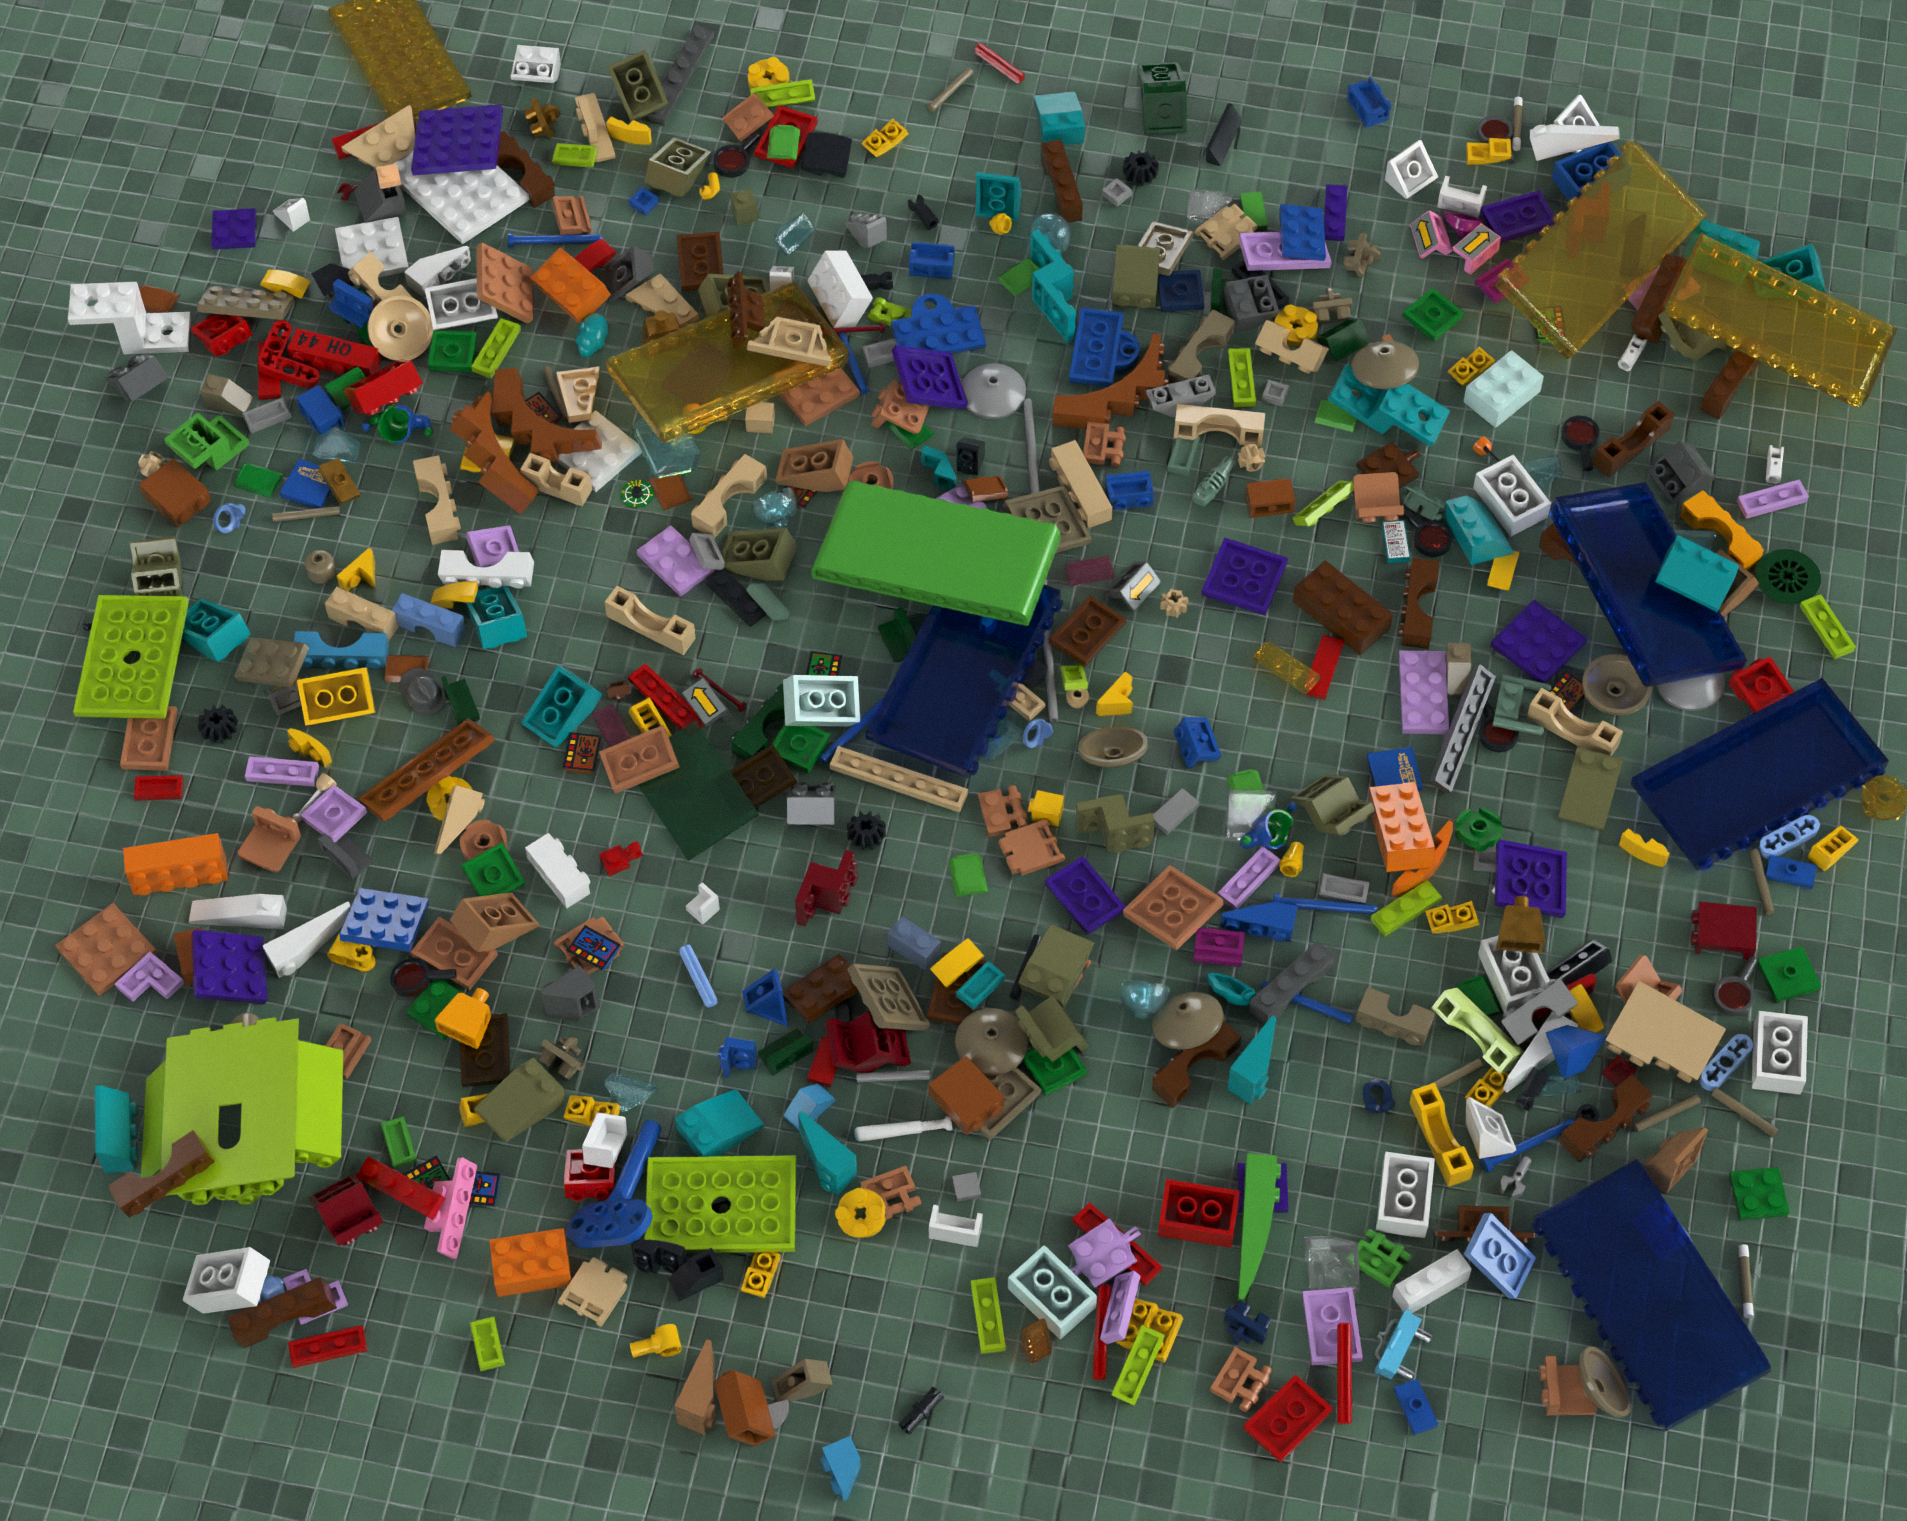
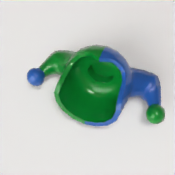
(397, 423)
(1271, 829)

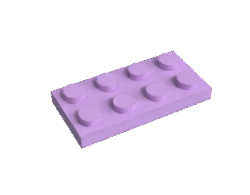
(1264, 252)
(1423, 692)

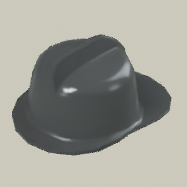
(422, 691)

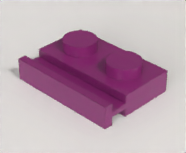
(1488, 280)
(1219, 947)

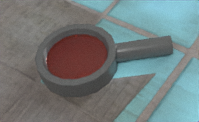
(1495, 127)
(1734, 994)

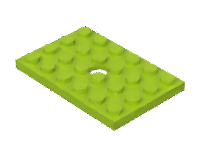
(126, 625)
(759, 1193)

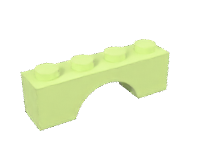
(1462, 1013)

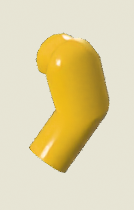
(713, 187)

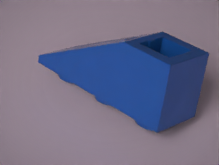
(1268, 920)

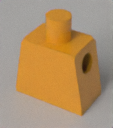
(465, 1018)

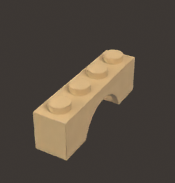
(1196, 420)
(744, 477)
(440, 520)
(629, 611)
(1552, 714)

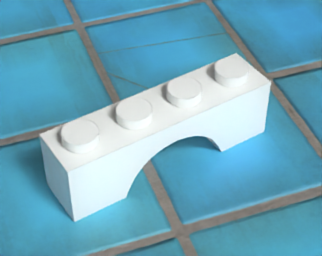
(512, 570)

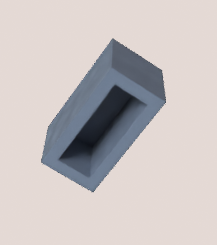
(914, 943)

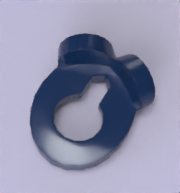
(1370, 1102)

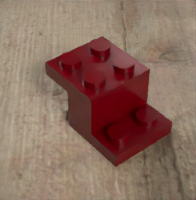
(826, 888)
(864, 1045)
(346, 1210)

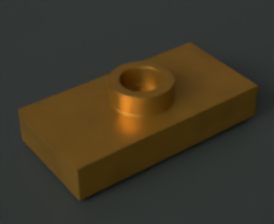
(339, 481)

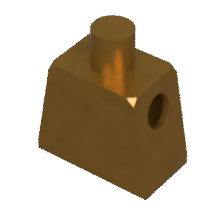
(659, 325)
(1521, 928)

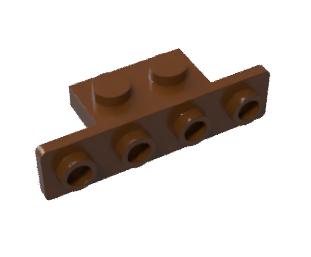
(744, 310)
(1469, 1219)

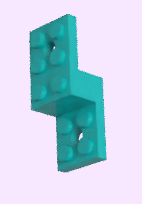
(1052, 285)
(1389, 406)

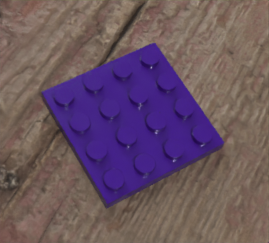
(457, 139)

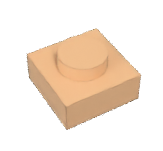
(388, 176)

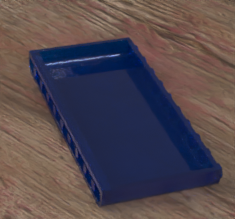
(1619, 548)
(959, 684)
(1760, 774)
(1651, 1295)

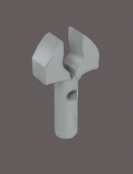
(1516, 1179)

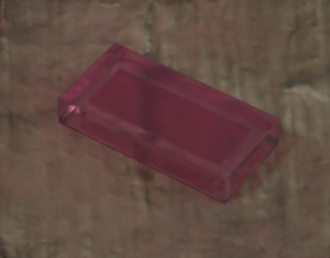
(1089, 570)
(611, 725)

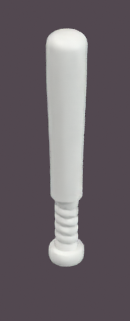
(882, 1131)

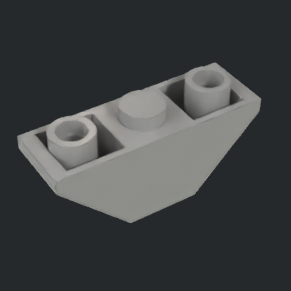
(867, 229)
(1187, 392)

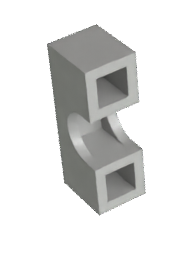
(1555, 997)

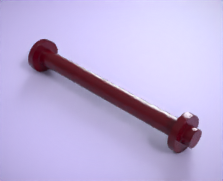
(881, 327)
(741, 706)

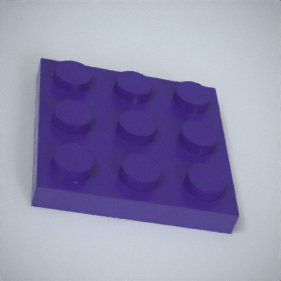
(929, 377)
(1244, 576)
(1538, 642)
(1531, 873)
(229, 967)

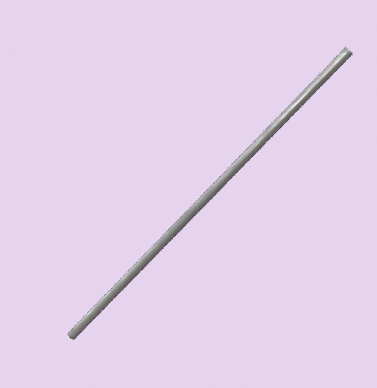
(1034, 487)

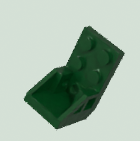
(1163, 98)

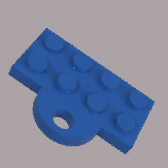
(939, 328)
(1101, 347)

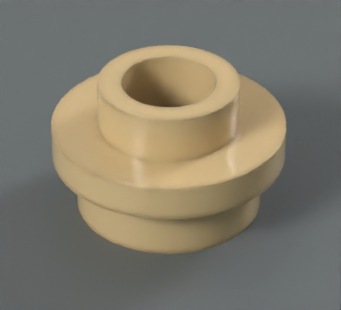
(1077, 702)

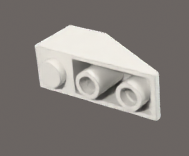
(436, 269)

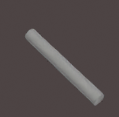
(893, 1076)

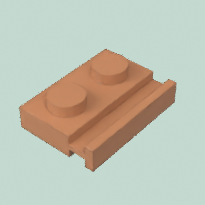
(747, 117)
(571, 215)
(352, 1044)

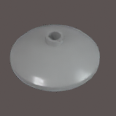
(993, 399)
(1693, 693)

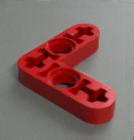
(278, 363)

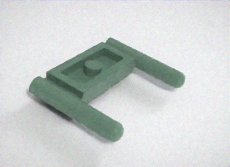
(1510, 701)

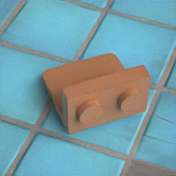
(897, 410)
(1377, 497)
(270, 840)
(1643, 971)
(1563, 1389)

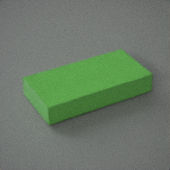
(1253, 207)
(398, 1142)

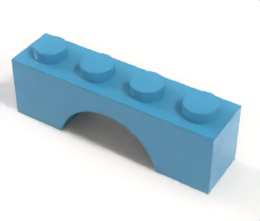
(368, 652)

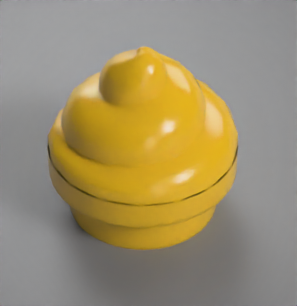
(1000, 223)

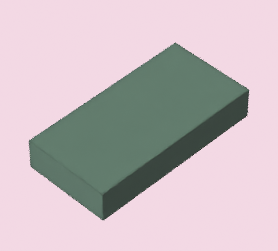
(1183, 456)
(768, 601)

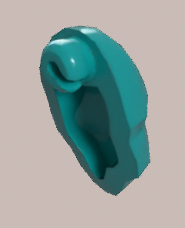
(591, 334)
(1231, 989)

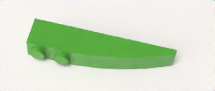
(1257, 1215)

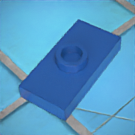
(1791, 871)
(1415, 1407)

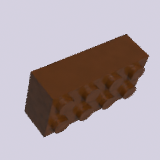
(1342, 607)

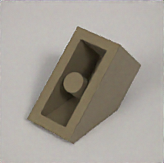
(225, 395)
(1457, 667)
(802, 1380)

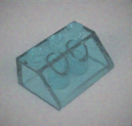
(666, 458)

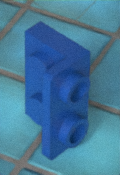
(351, 304)
(1196, 740)
(737, 1053)

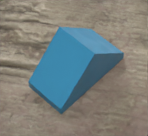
(811, 1100)

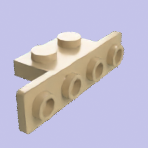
(594, 126)

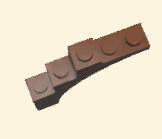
(1118, 399)
(545, 438)
(499, 474)

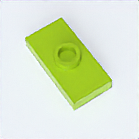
(574, 155)
(1073, 677)
(487, 1343)

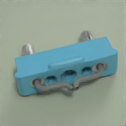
(1398, 1344)

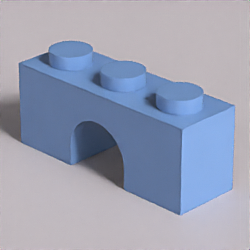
(444, 624)

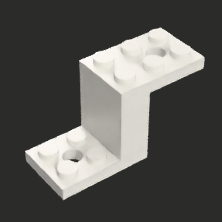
(124, 307)

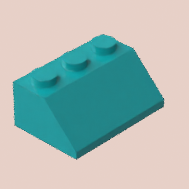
(1725, 236)
(1476, 530)
(1697, 573)
(115, 1129)

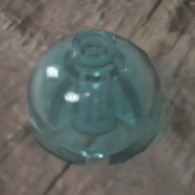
(1054, 227)
(776, 508)
(1143, 998)

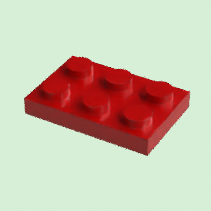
(787, 116)
(1287, 1418)

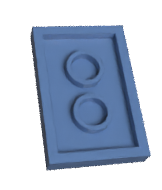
(1499, 1255)

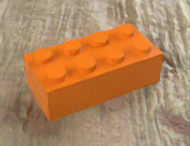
(1401, 827)
(175, 864)

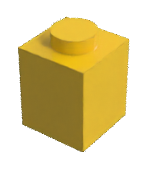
(1046, 806)

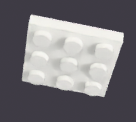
(380, 238)
(605, 463)

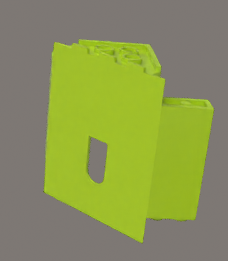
(287, 1109)

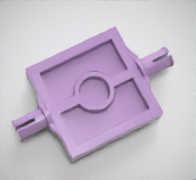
(1103, 1252)

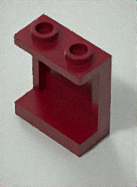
(1724, 928)

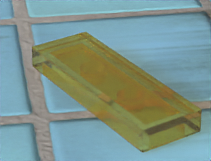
(1286, 667)

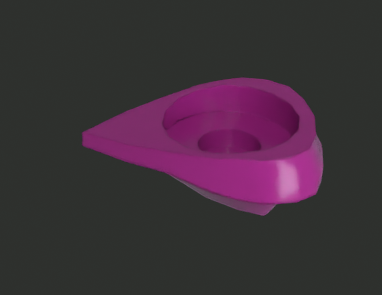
(1461, 223)

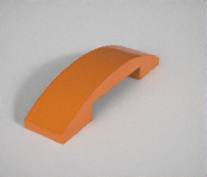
(1409, 879)

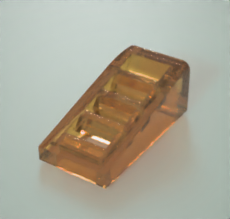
(1036, 1341)

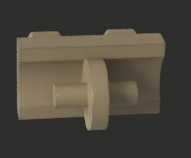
(1364, 255)
(1330, 304)
(552, 1052)

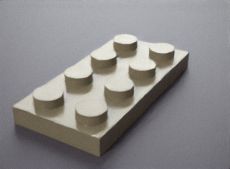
(245, 303)

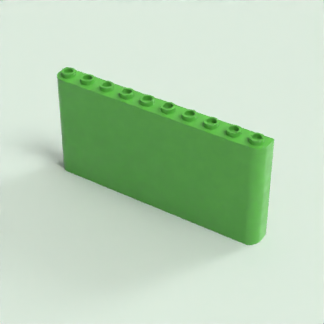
(937, 552)

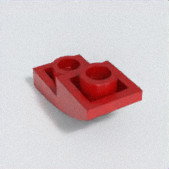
(596, 255)

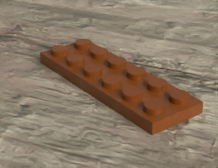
(426, 770)

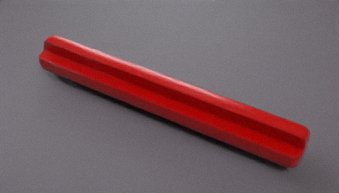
(1100, 1347)
(1344, 1373)

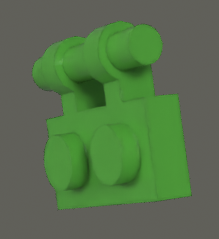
(1376, 1263)

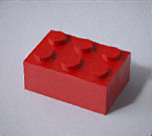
(383, 387)
(1198, 1213)

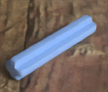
(698, 976)

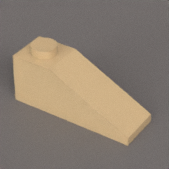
(460, 811)

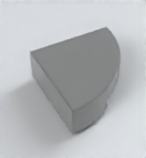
(778, 1412)

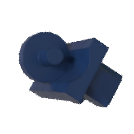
(1243, 1327)

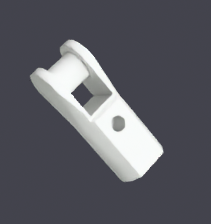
(1632, 353)
(1774, 465)

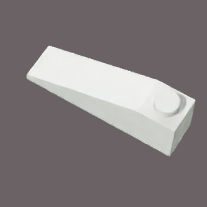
(1561, 139)
(241, 911)
(298, 945)
(1538, 1052)

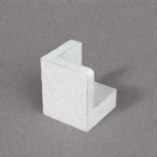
(704, 904)

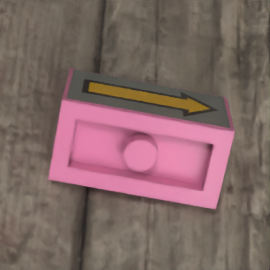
(1430, 234)
(1477, 247)

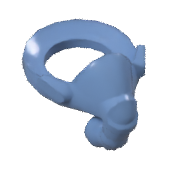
(236, 513)
(1044, 731)

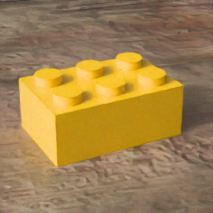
(336, 696)

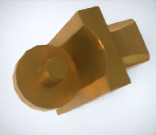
(544, 116)

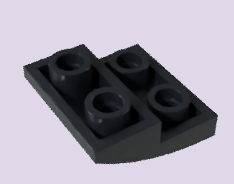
(826, 154)
(652, 1254)

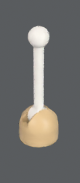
(323, 783)

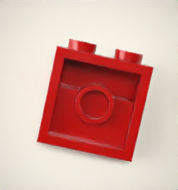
(221, 332)
(1760, 684)
(587, 1180)

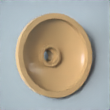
(414, 323)

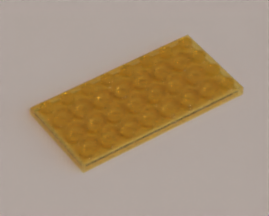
(400, 55)

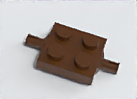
(1391, 459)

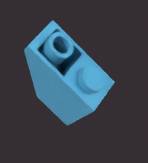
(843, 1464)

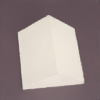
(1577, 114)
(1410, 170)
(1487, 1130)

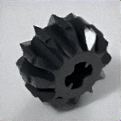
(1140, 167)
(217, 724)
(866, 830)

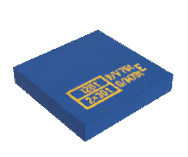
(306, 485)
(1394, 767)

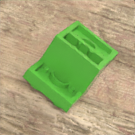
(206, 441)

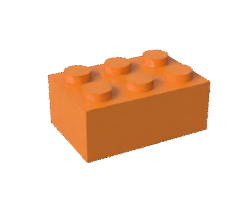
(570, 285)
(530, 1262)

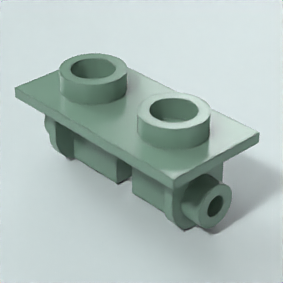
(1416, 498)

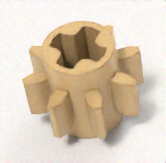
(1251, 457)
(150, 463)
(1174, 603)

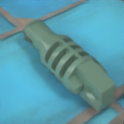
(1213, 482)

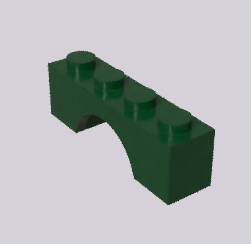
(751, 737)

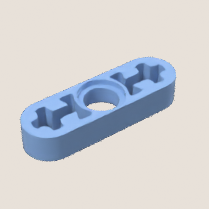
(1793, 828)
(1728, 1052)

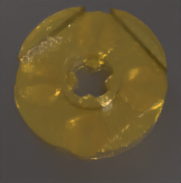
(1878, 808)

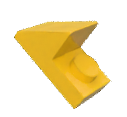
(359, 569)
(1115, 699)

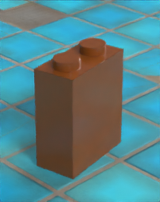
(175, 492)
(966, 1095)
(744, 1408)

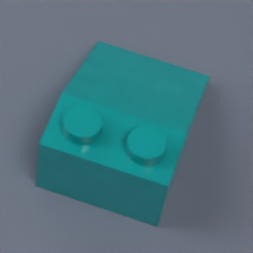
(1060, 118)
(998, 195)
(1801, 265)
(496, 617)
(213, 629)
(561, 706)
(1250, 1070)
(717, 1124)
(830, 1159)

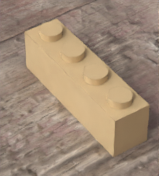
(1081, 484)

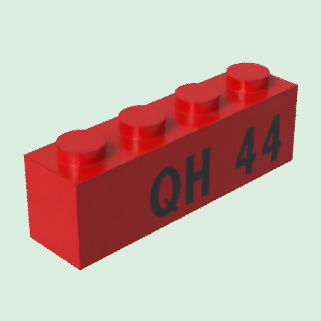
(332, 353)

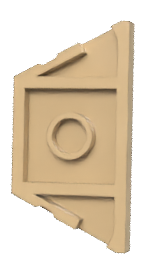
(386, 141)
(792, 341)

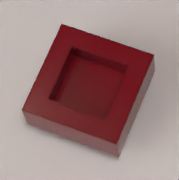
(1618, 1071)

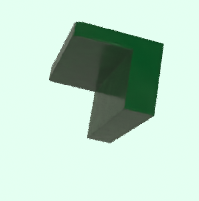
(1218, 285)
(1344, 338)
(897, 635)
(460, 700)
(786, 1051)

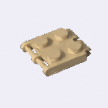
(1225, 230)
(594, 1290)

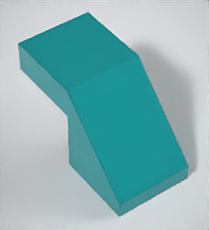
(944, 475)

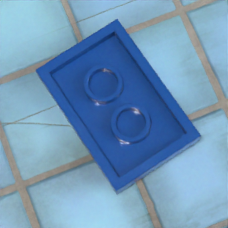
(1302, 232)

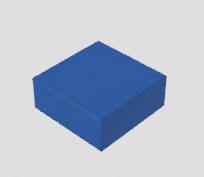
(643, 201)

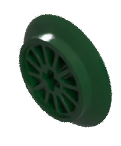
(1767, 570)

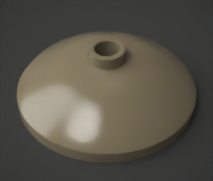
(1385, 364)
(1614, 674)
(1113, 746)
(1188, 1020)
(996, 1053)
(1603, 1383)

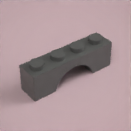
(1306, 969)

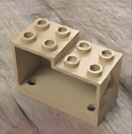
(1666, 1031)

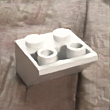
(536, 64)

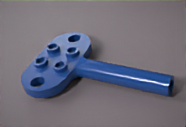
(617, 1218)

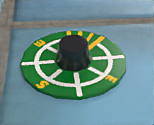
(637, 493)

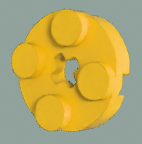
(767, 67)
(1302, 317)
(437, 795)
(847, 1213)

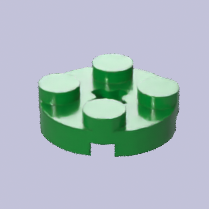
(1476, 838)

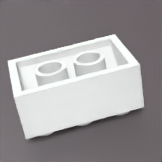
(457, 305)

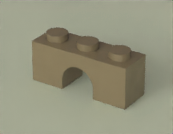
(1411, 1027)

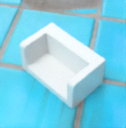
(1460, 200)
(604, 1140)
(955, 1228)

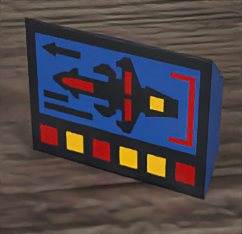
(594, 947)
(485, 1188)

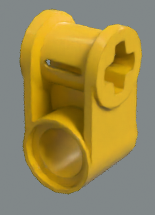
(352, 955)

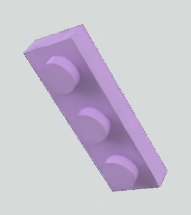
(1772, 499)
(282, 771)
(1249, 878)
(1120, 1307)

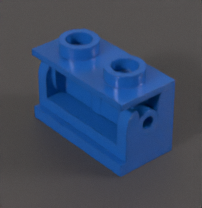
(1368, 102)
(931, 260)
(319, 410)
(1129, 490)

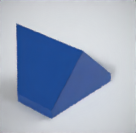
(766, 998)
(1574, 1048)

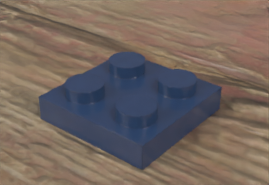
(1181, 291)

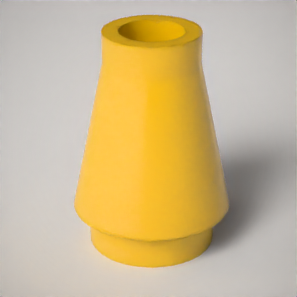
(1292, 860)

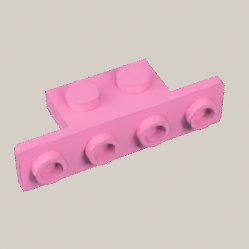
(452, 1213)

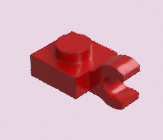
(617, 859)

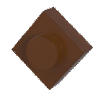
(618, 689)

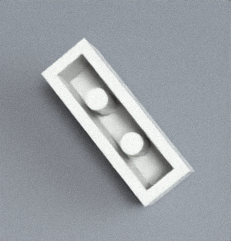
(558, 870)
(1432, 1282)

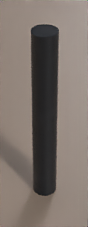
(1016, 990)

